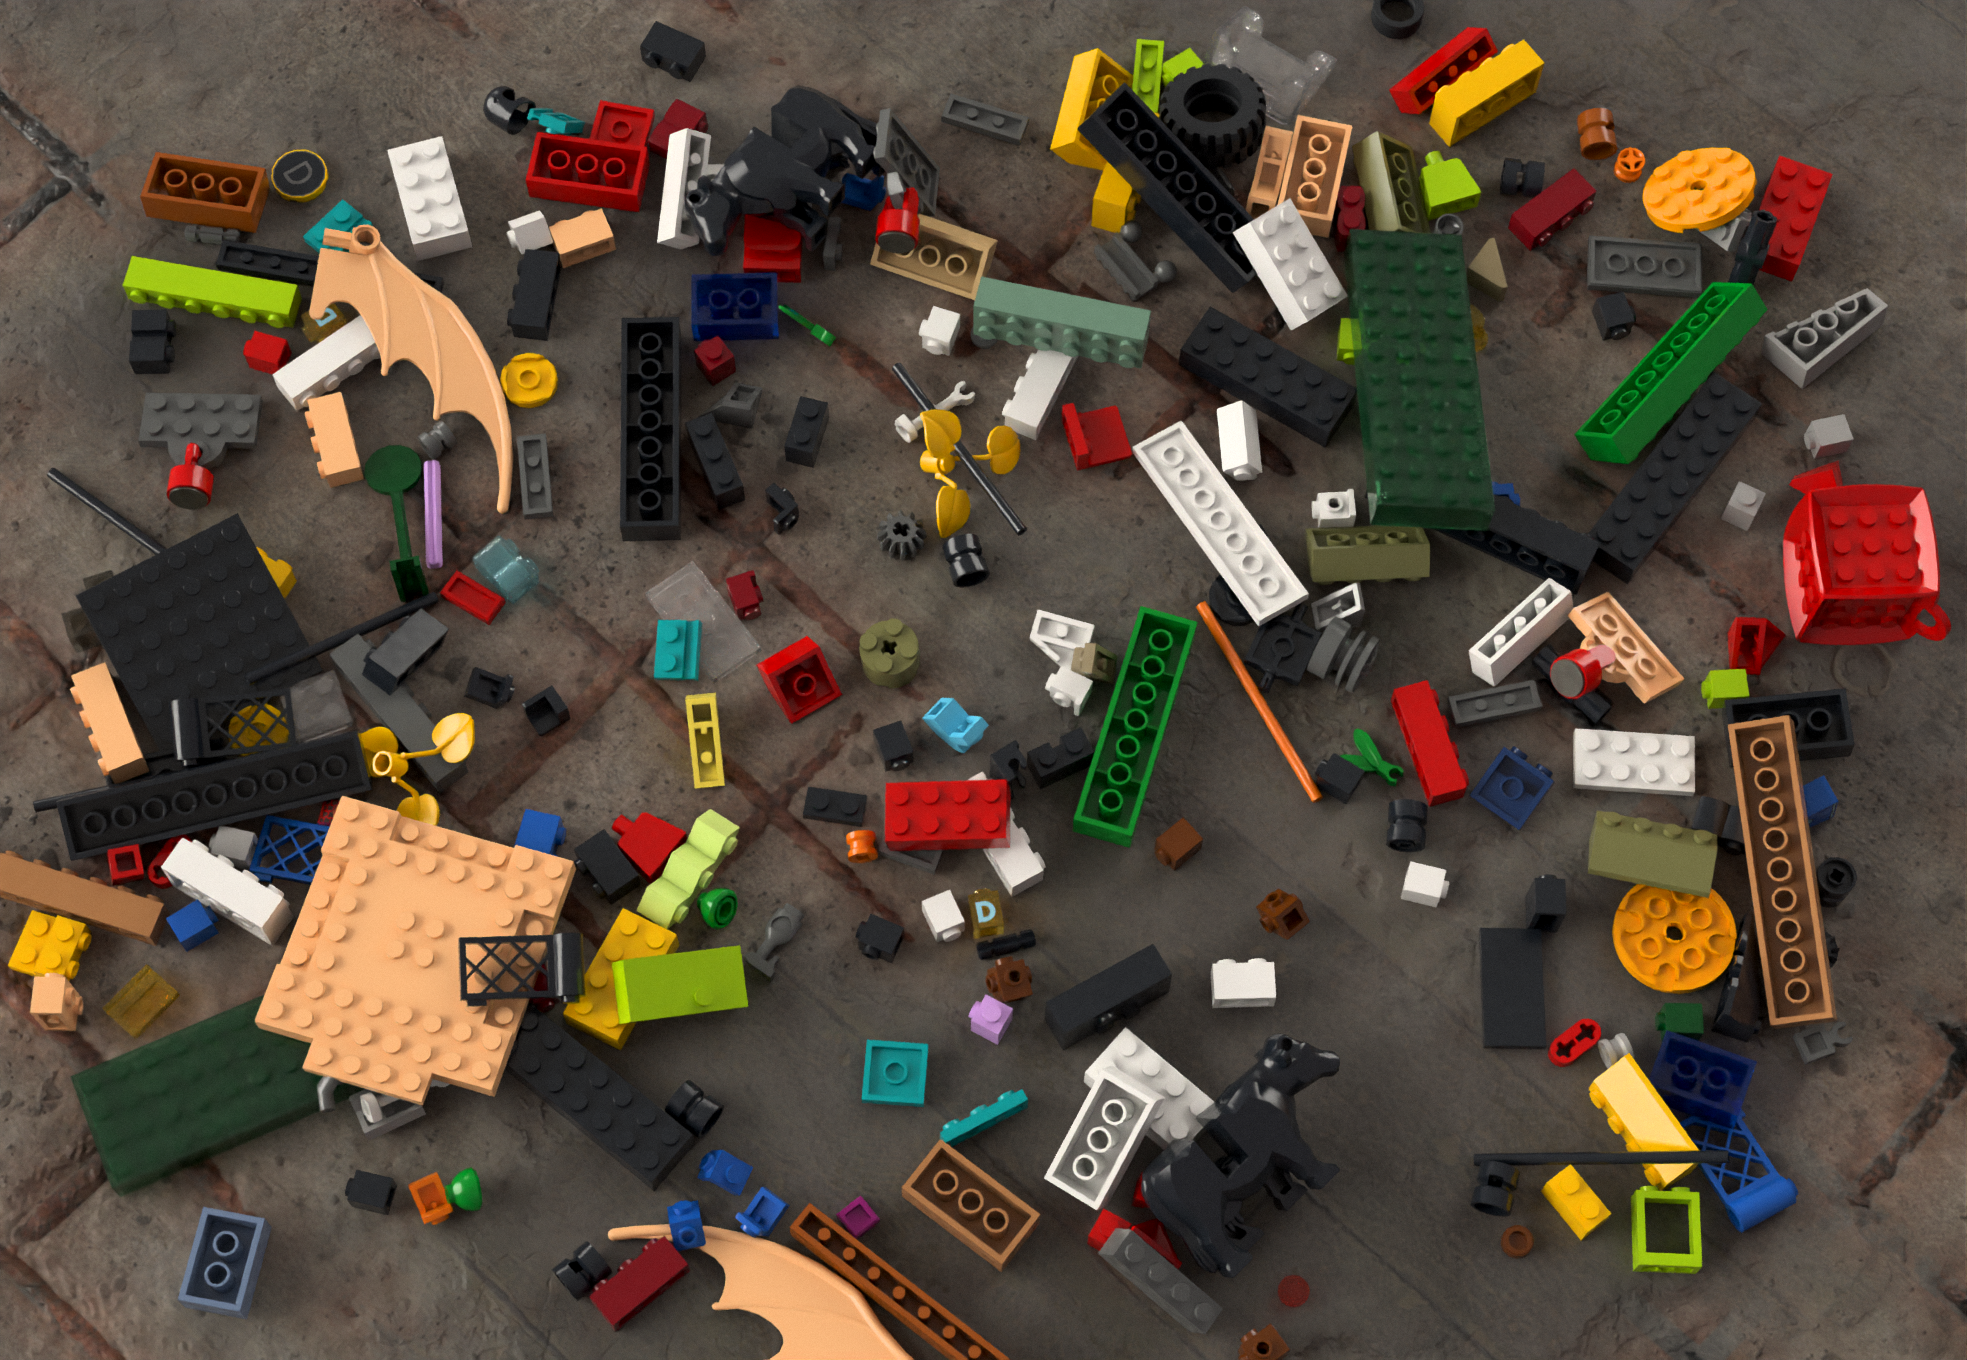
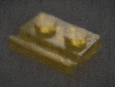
(141, 1001)

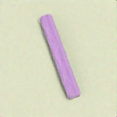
(433, 514)

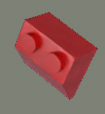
(799, 679)

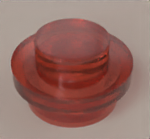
(1293, 1291)

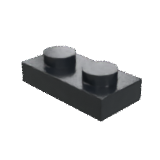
(835, 806)

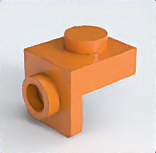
(431, 1199)

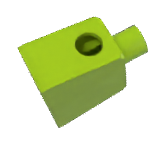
(1447, 186)

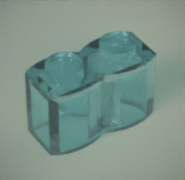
(506, 569)

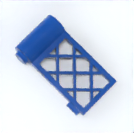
(261, 850)
(1758, 1199)

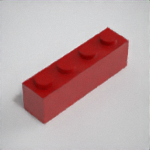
(1443, 68)
(1429, 743)

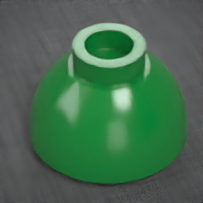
(718, 907)
(465, 1190)

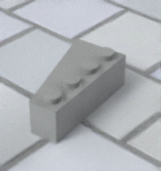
(1821, 340)

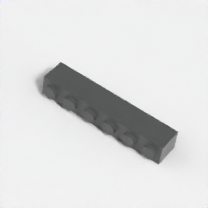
(398, 713)

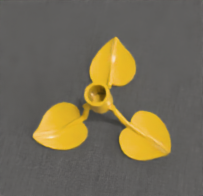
(941, 432)
(455, 742)

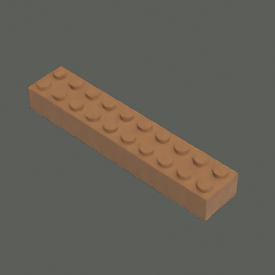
(1782, 873)

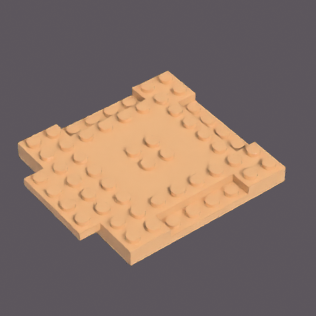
(379, 955)

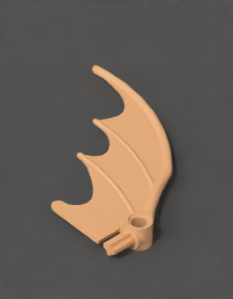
(417, 326)
(803, 1299)

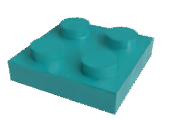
(895, 1073)

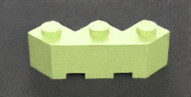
(689, 870)

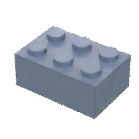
(224, 1263)

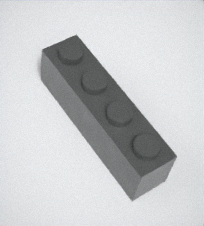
(1160, 1280)

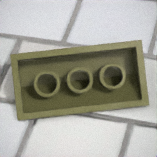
(1390, 185)
(1367, 553)
(1652, 853)

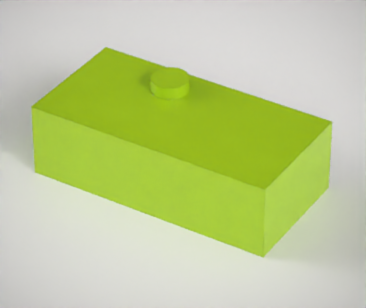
(679, 984)

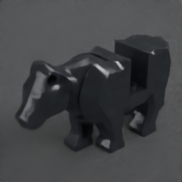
(787, 171)
(1262, 1143)

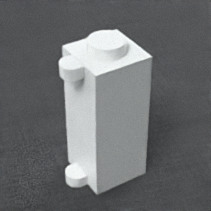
(1239, 441)

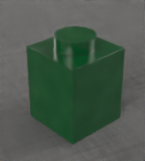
(1681, 1019)

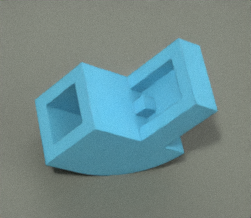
(955, 725)

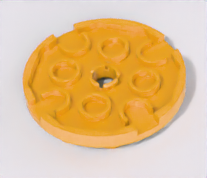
(1727, 190)
(1667, 963)

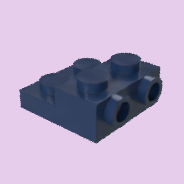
(1513, 787)

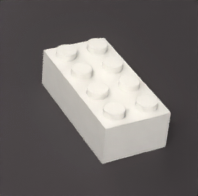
(429, 198)
(1290, 264)
(228, 891)
(1182, 1098)
(1104, 1137)

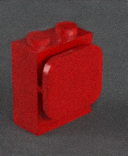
(772, 249)

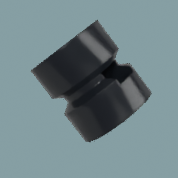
(1532, 177)
(966, 562)
(1407, 824)
(1835, 881)
(690, 1105)
(1495, 1188)
(593, 1267)

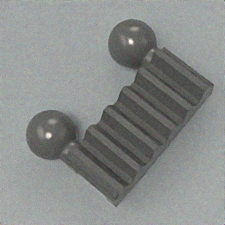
(1128, 267)

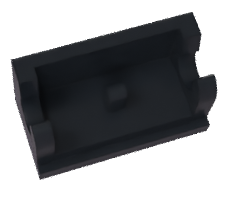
(1005, 765)

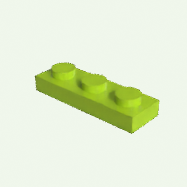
(1148, 71)

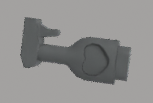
(778, 932)

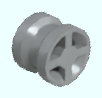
(1615, 1049)

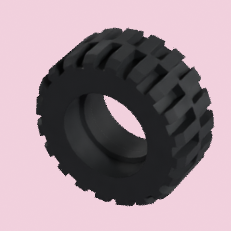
(1215, 90)

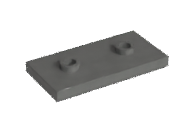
(1644, 266)

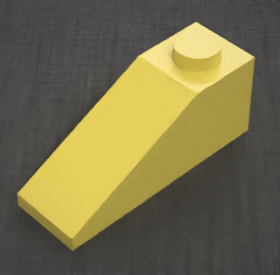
(705, 740)

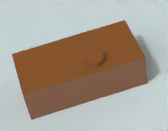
(205, 192)

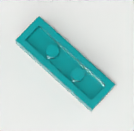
(984, 1117)

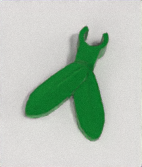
(816, 330)
(1371, 759)

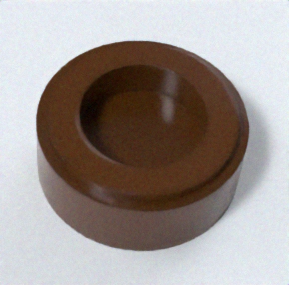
(1517, 1241)

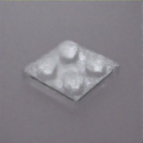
(318, 707)

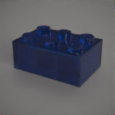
(735, 306)
(1701, 1079)

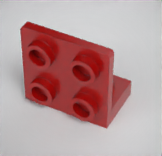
(1095, 436)

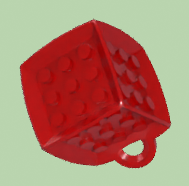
(1862, 566)

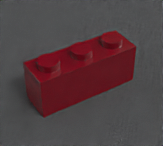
(1552, 210)
(639, 1282)

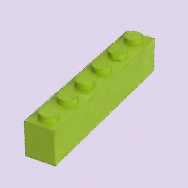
(212, 292)

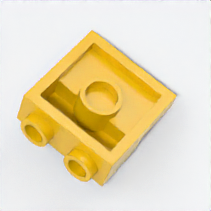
(50, 946)

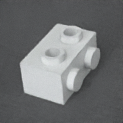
(1243, 983)

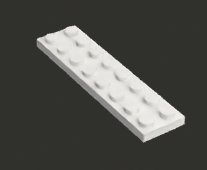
(1220, 523)

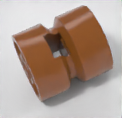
(1597, 133)

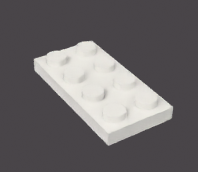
(1634, 762)

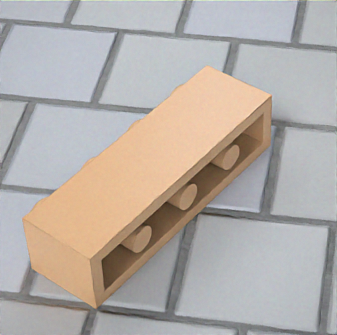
(109, 723)

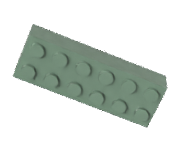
(1061, 322)

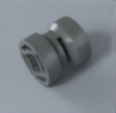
(1449, 224)
(437, 440)

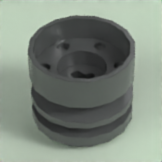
(1344, 655)

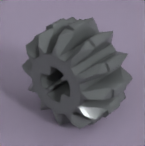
(893, 534)

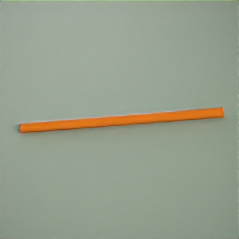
(1259, 702)

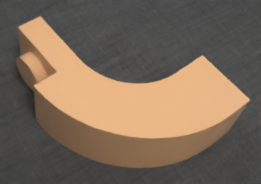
(1269, 171)

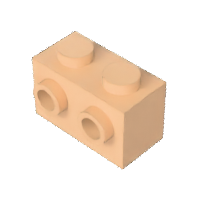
(55, 1003)

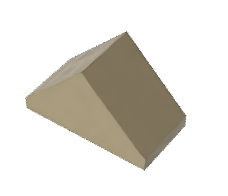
(1487, 272)

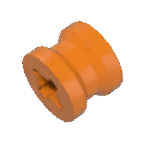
(1634, 159)
(861, 846)

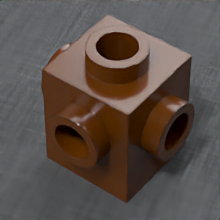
(1282, 914)
(1009, 980)
(1265, 1340)

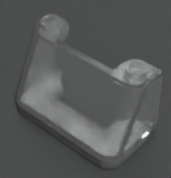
(1283, 77)

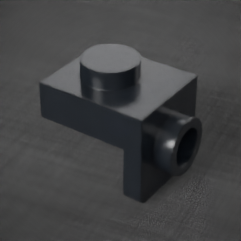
(785, 505)
(489, 688)

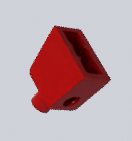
(648, 843)

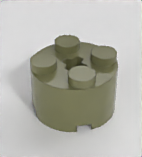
(886, 639)

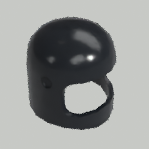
(502, 110)

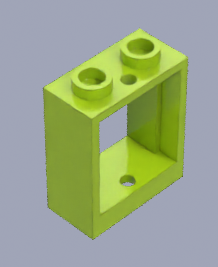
(1665, 1262)

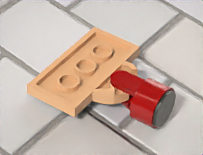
(1613, 652)

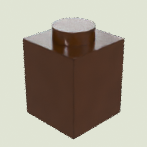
(1177, 844)

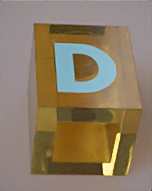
(324, 327)
(985, 913)

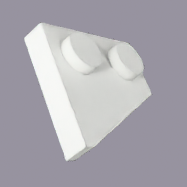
(1060, 636)

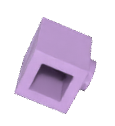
(990, 1018)

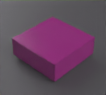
(858, 1217)

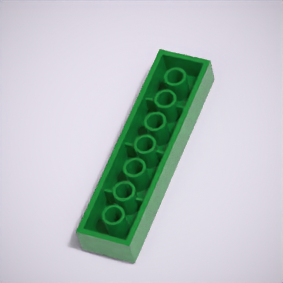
(1671, 372)
(1134, 727)

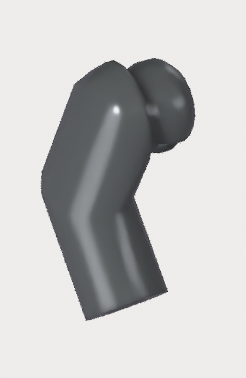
(326, 1095)

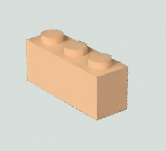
(334, 440)

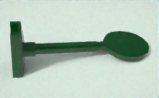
(393, 473)

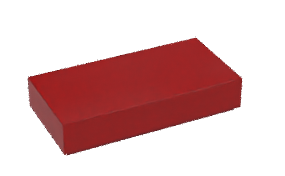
(472, 597)

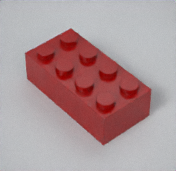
(588, 171)
(1795, 200)
(947, 815)

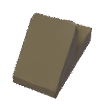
(1094, 663)

